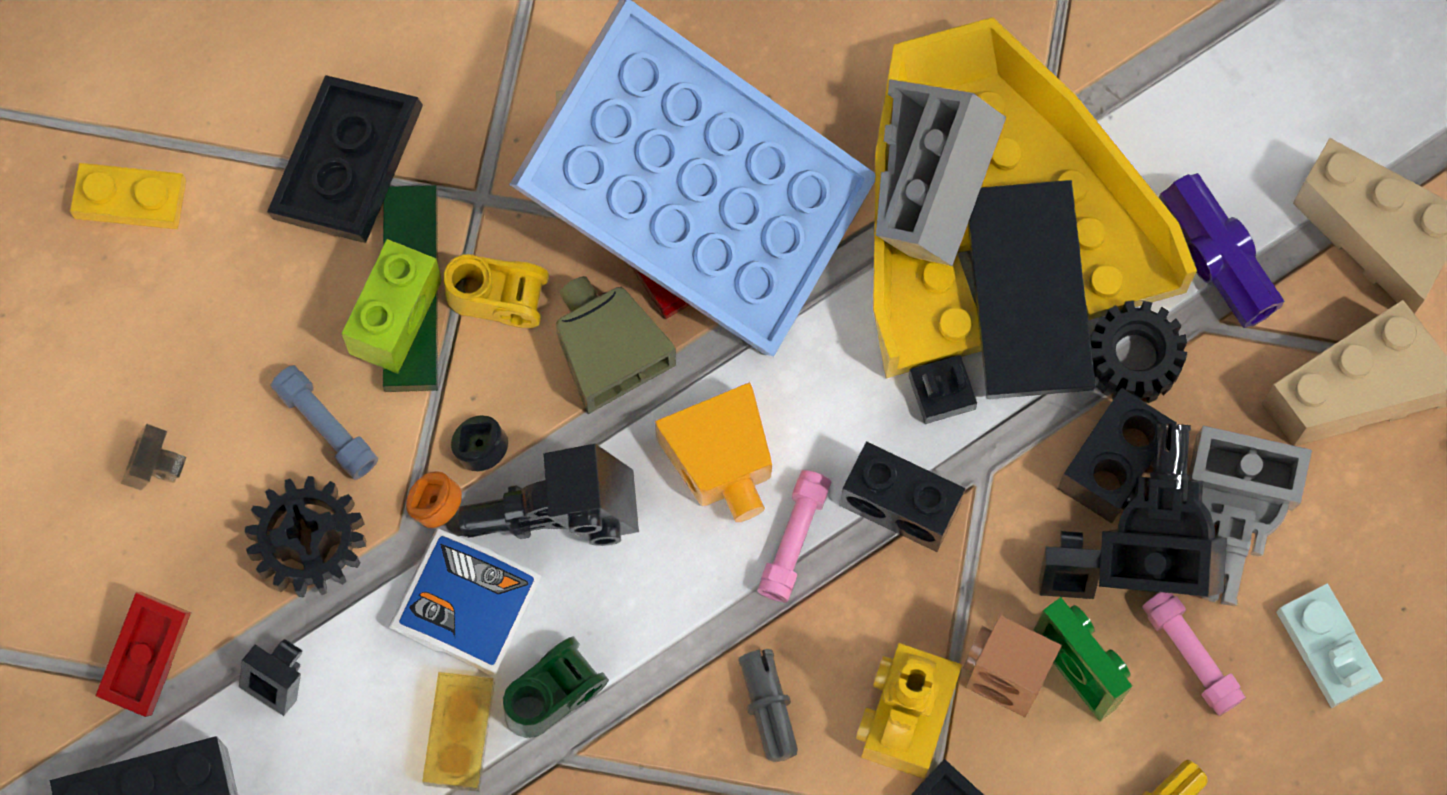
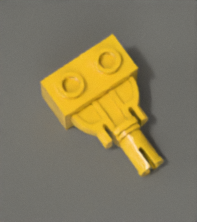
(910, 710)

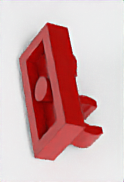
(143, 654)

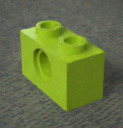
(392, 306)

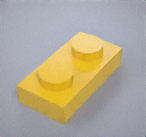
(128, 196)

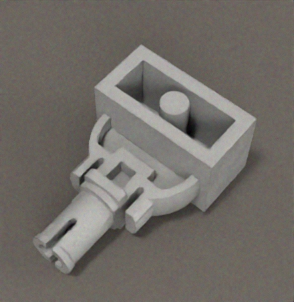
(1247, 491)

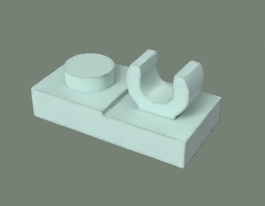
(1329, 645)

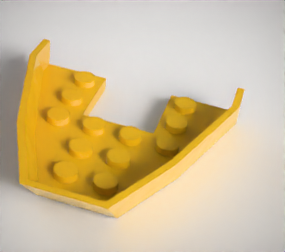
(1124, 230)

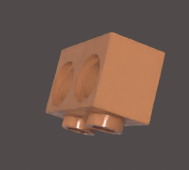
(1010, 664)

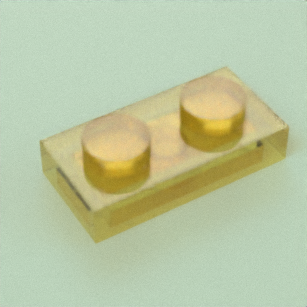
(458, 731)

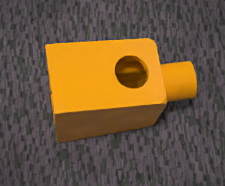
(720, 450)

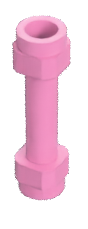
(779, 578)
(1221, 691)

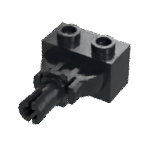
(581, 492)
(1166, 530)

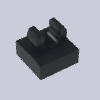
(942, 389)
(1070, 568)
(272, 676)

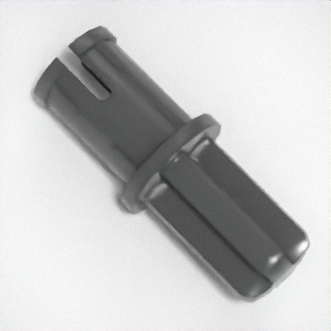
(768, 705)

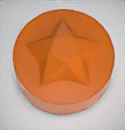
(433, 499)

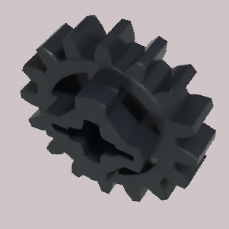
(285, 540)

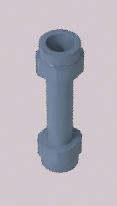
(352, 453)

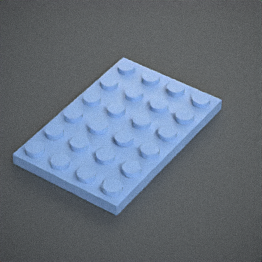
(694, 178)

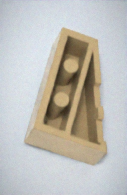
(1379, 220)
(1365, 378)

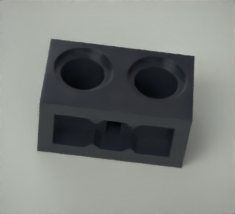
(1110, 452)
(901, 496)

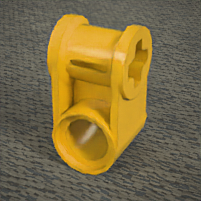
(499, 290)

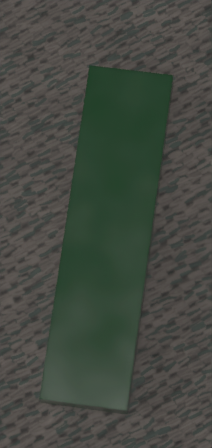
(413, 222)

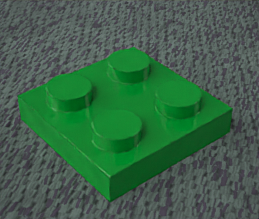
(1092, 672)

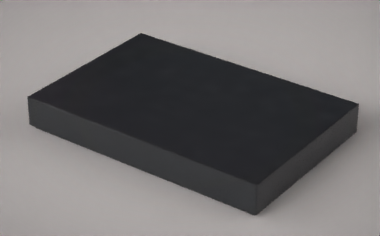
(345, 158)

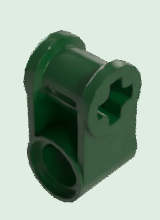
(560, 681)

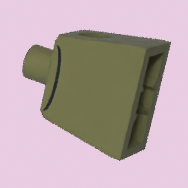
(610, 343)

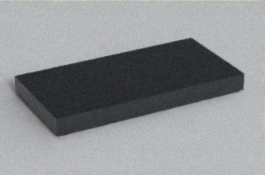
(1030, 291)

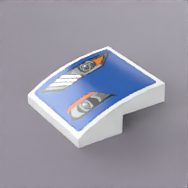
(465, 601)

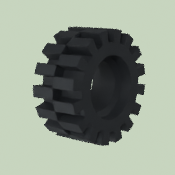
(1144, 323)

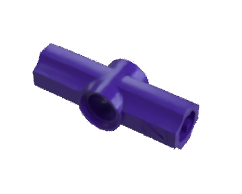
(1222, 251)

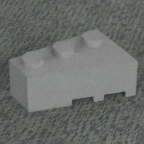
(935, 168)

